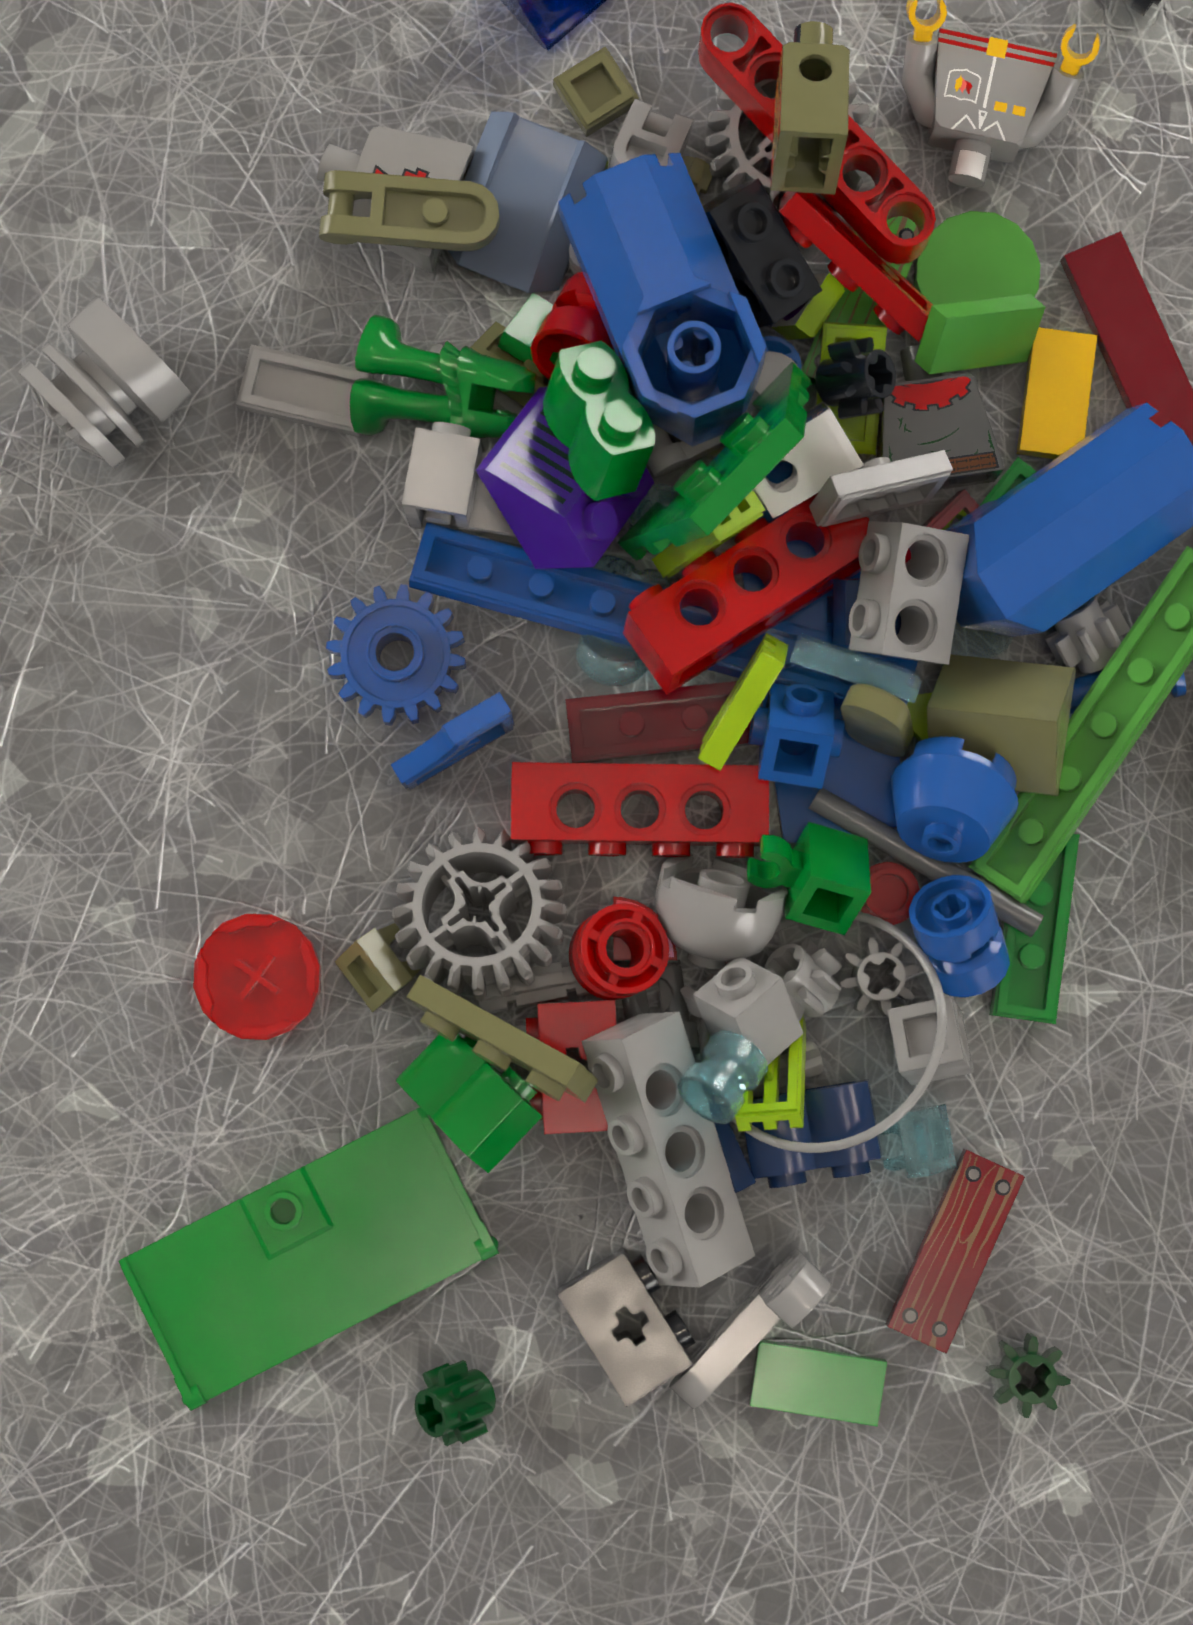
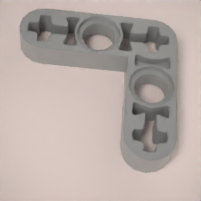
(784, 1294)

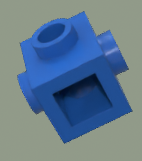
(796, 735)

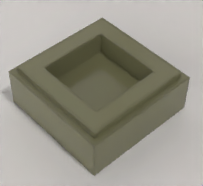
(595, 91)

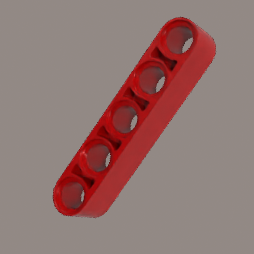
(864, 211)

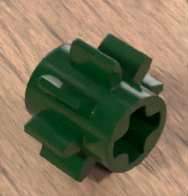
(1045, 1373)
(455, 1403)

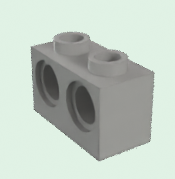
(923, 595)

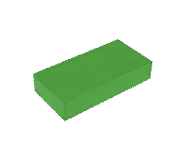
(979, 333)

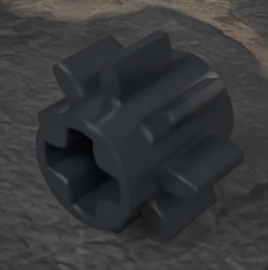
(855, 378)

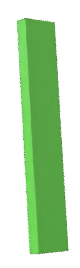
(1099, 735)

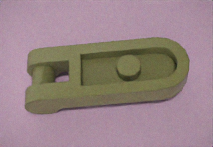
(409, 211)

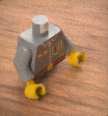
(986, 92)

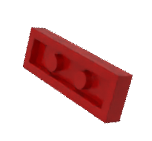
(855, 262)

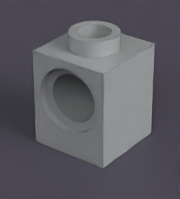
(914, 1038)

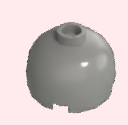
(716, 910)

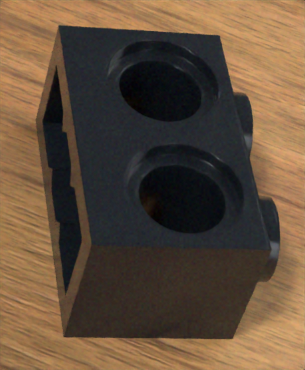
(760, 252)

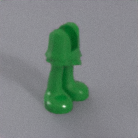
(466, 374)

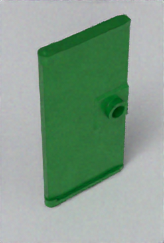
(307, 1257)

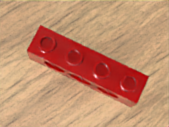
(680, 650)
(541, 787)

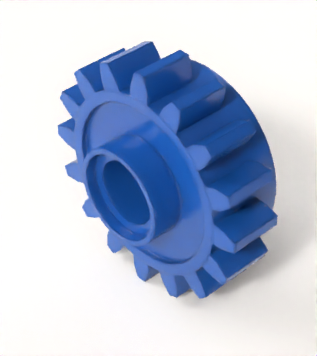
(388, 622)

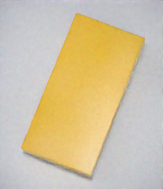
(1056, 392)

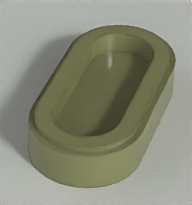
(877, 720)

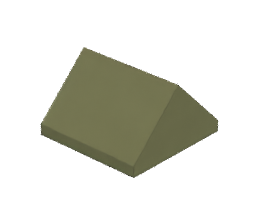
(1007, 711)

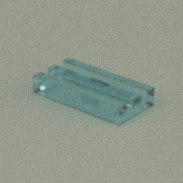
(855, 667)

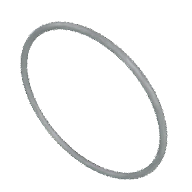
(917, 1093)

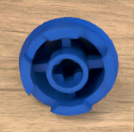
(952, 800)

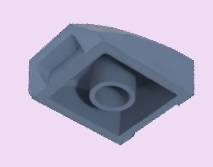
(528, 175)

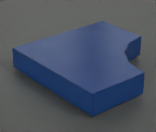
(455, 741)

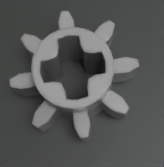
(1088, 636)
(895, 972)
(807, 976)

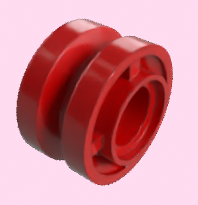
(646, 943)

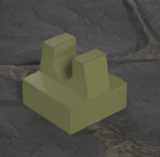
(375, 968)

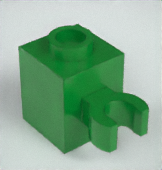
(823, 875)

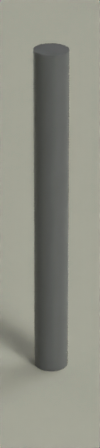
(888, 841)

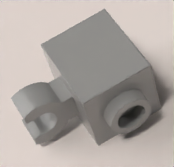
(746, 1002)

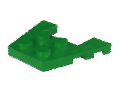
(716, 489)

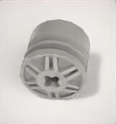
(104, 383)

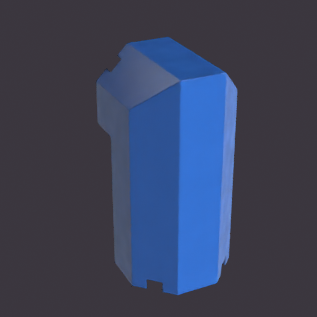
(666, 296)
(1076, 525)

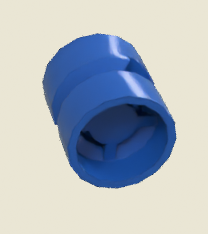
(960, 934)

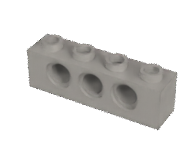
(667, 1152)

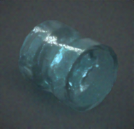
(726, 1072)

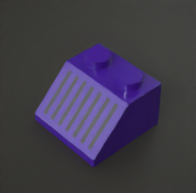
(542, 500)

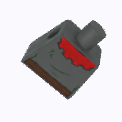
(937, 415)

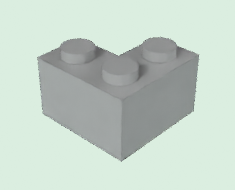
(446, 487)

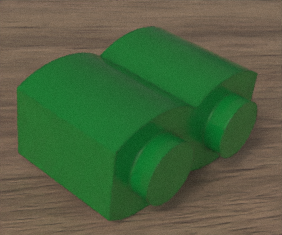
(598, 420)
(471, 1099)

